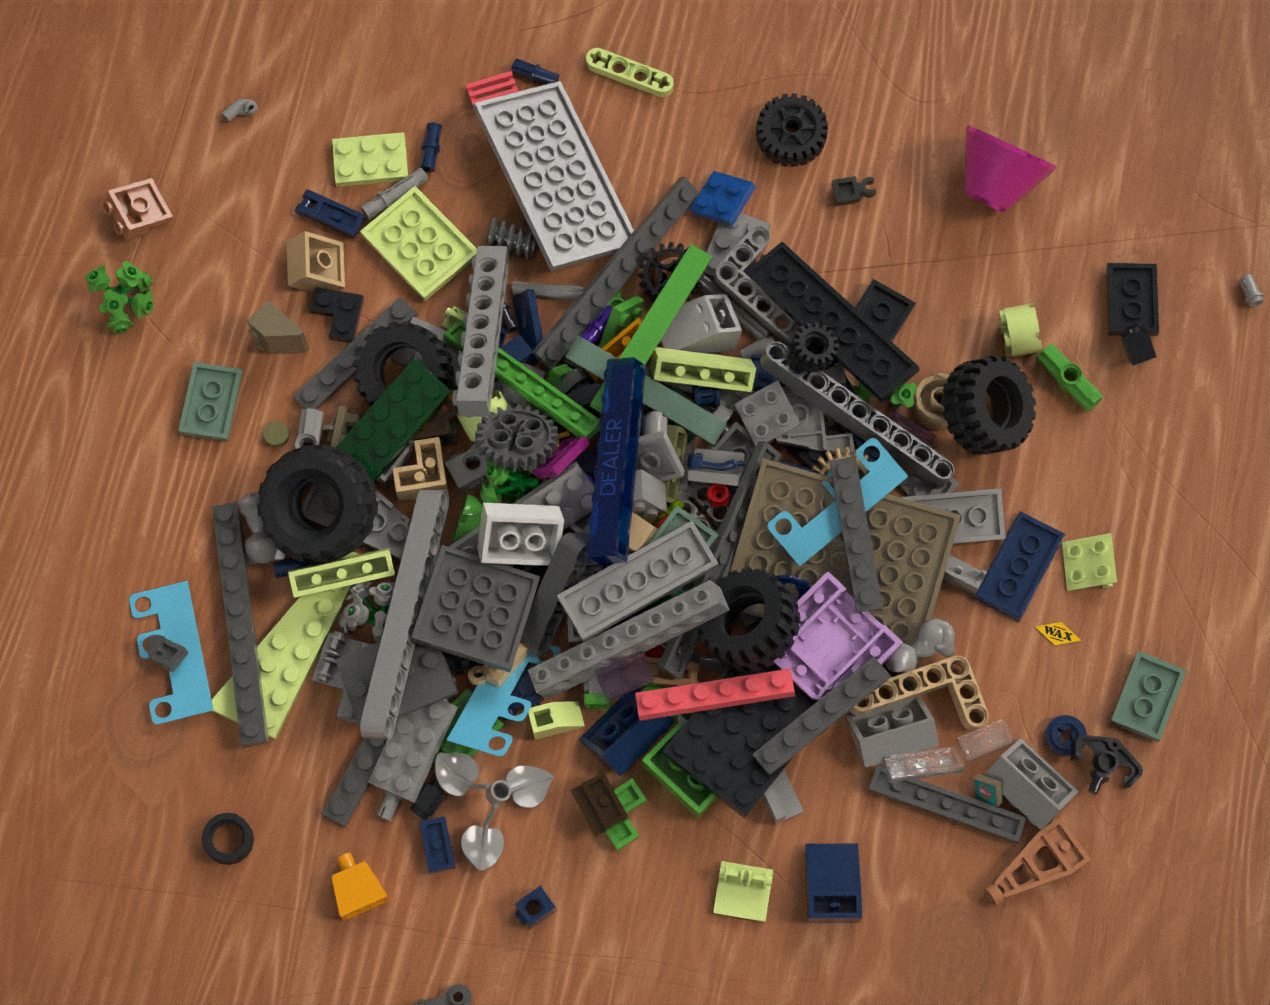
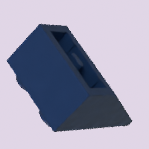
(833, 883)

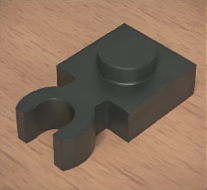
(849, 191)

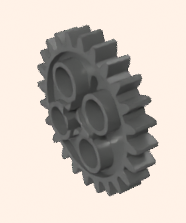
(501, 430)

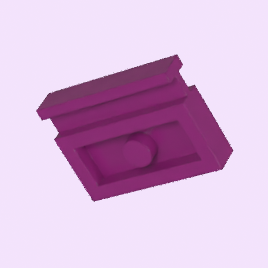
(564, 455)

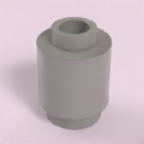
(653, 423)

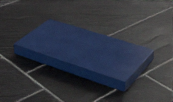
(1019, 566)

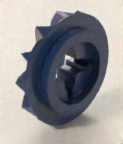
(1063, 723)

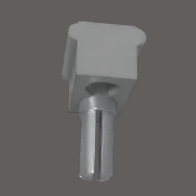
(722, 412)

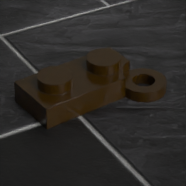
(438, 424)

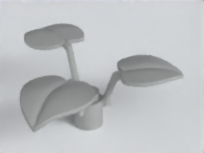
(525, 783)

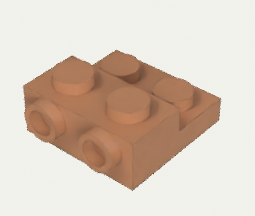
(137, 208)

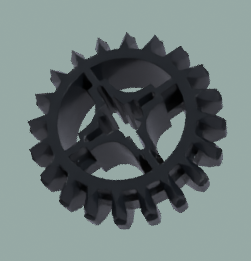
(654, 263)

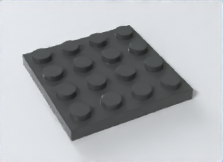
(475, 609)

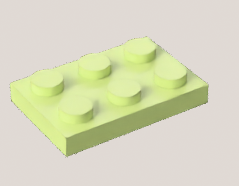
(370, 159)

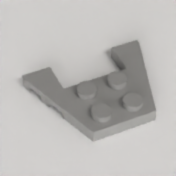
(811, 432)

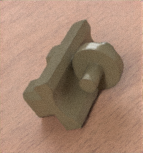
(340, 426)

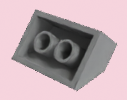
(893, 730)
(1031, 784)

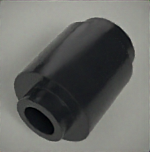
(428, 800)

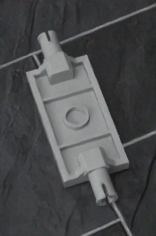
(410, 754)

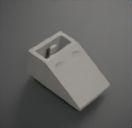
(704, 326)

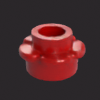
(715, 489)

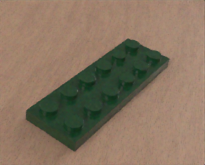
(395, 418)

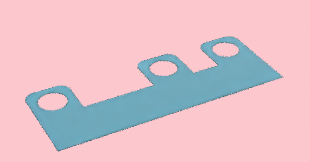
(807, 541)

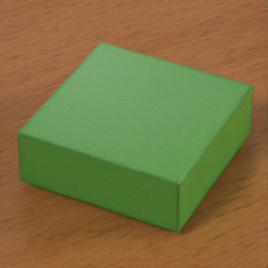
(596, 701)

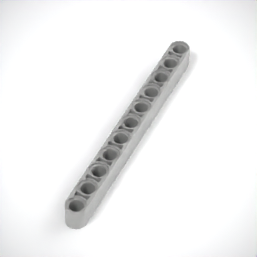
(407, 599)

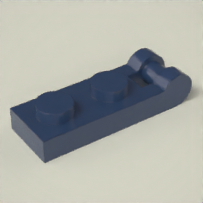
(330, 213)

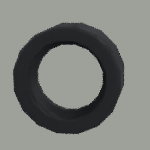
(216, 822)

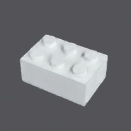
(519, 533)

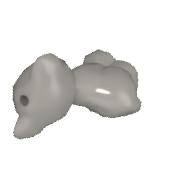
(258, 546)
(933, 637)

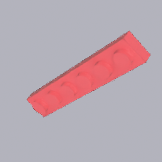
(715, 694)

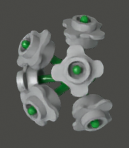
(358, 614)

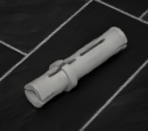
(388, 197)

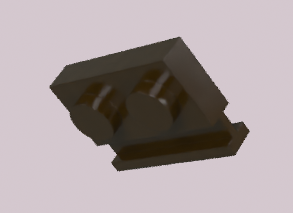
(599, 804)

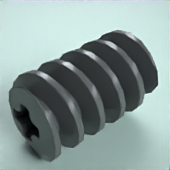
(512, 239)

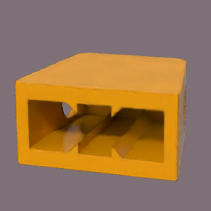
(356, 888)

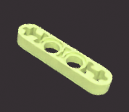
(627, 77)

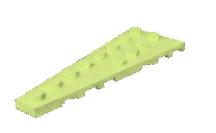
(289, 655)

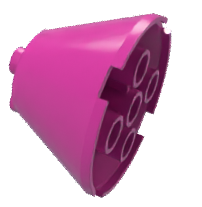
(1000, 170)

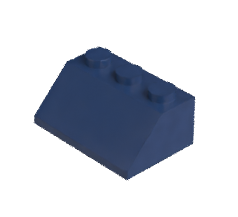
(620, 735)

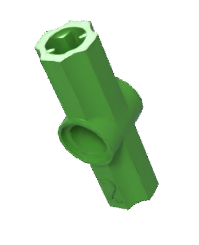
(1081, 389)

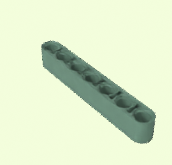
(655, 394)

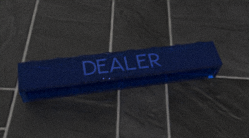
(616, 461)

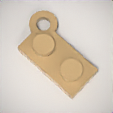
(494, 675)

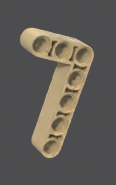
(922, 686)

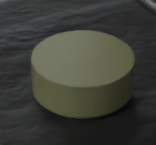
(276, 434)

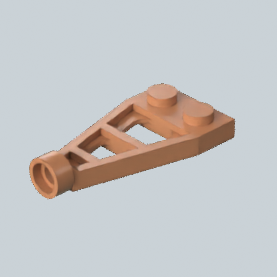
(1064, 848)

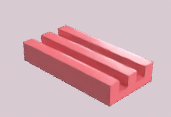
(491, 85)

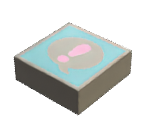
(988, 790)

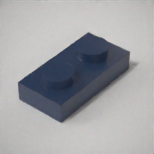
(437, 845)

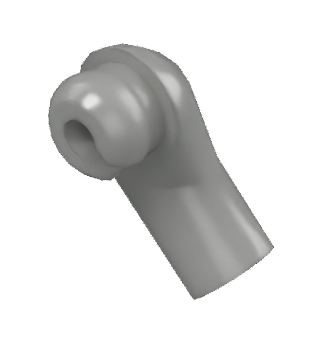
(240, 107)

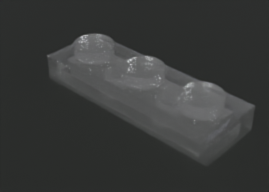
(922, 764)

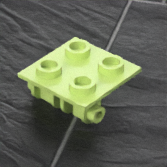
(1089, 562)
(743, 891)

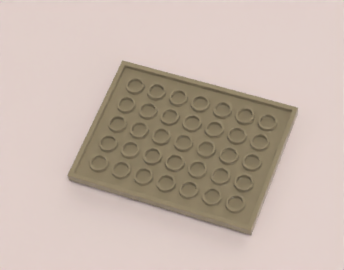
(906, 538)

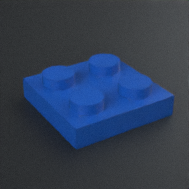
(722, 198)

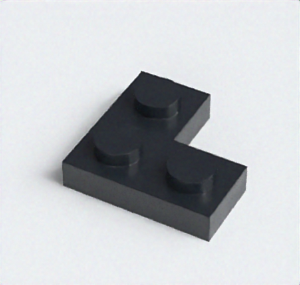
(344, 309)

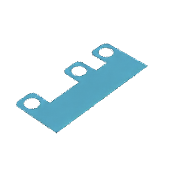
(178, 625)
(485, 706)

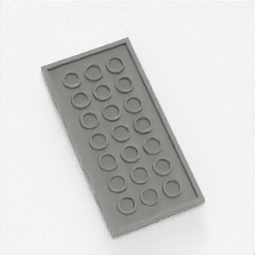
(554, 174)

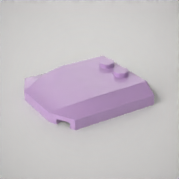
(833, 639)

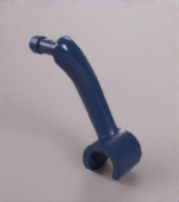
(696, 462)

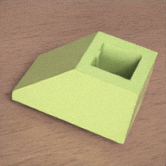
(555, 718)

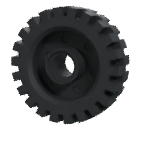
(786, 145)

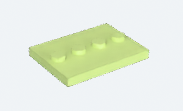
(419, 243)

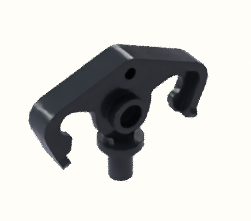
(1106, 758)

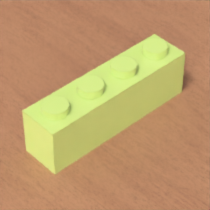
(702, 369)
(341, 572)

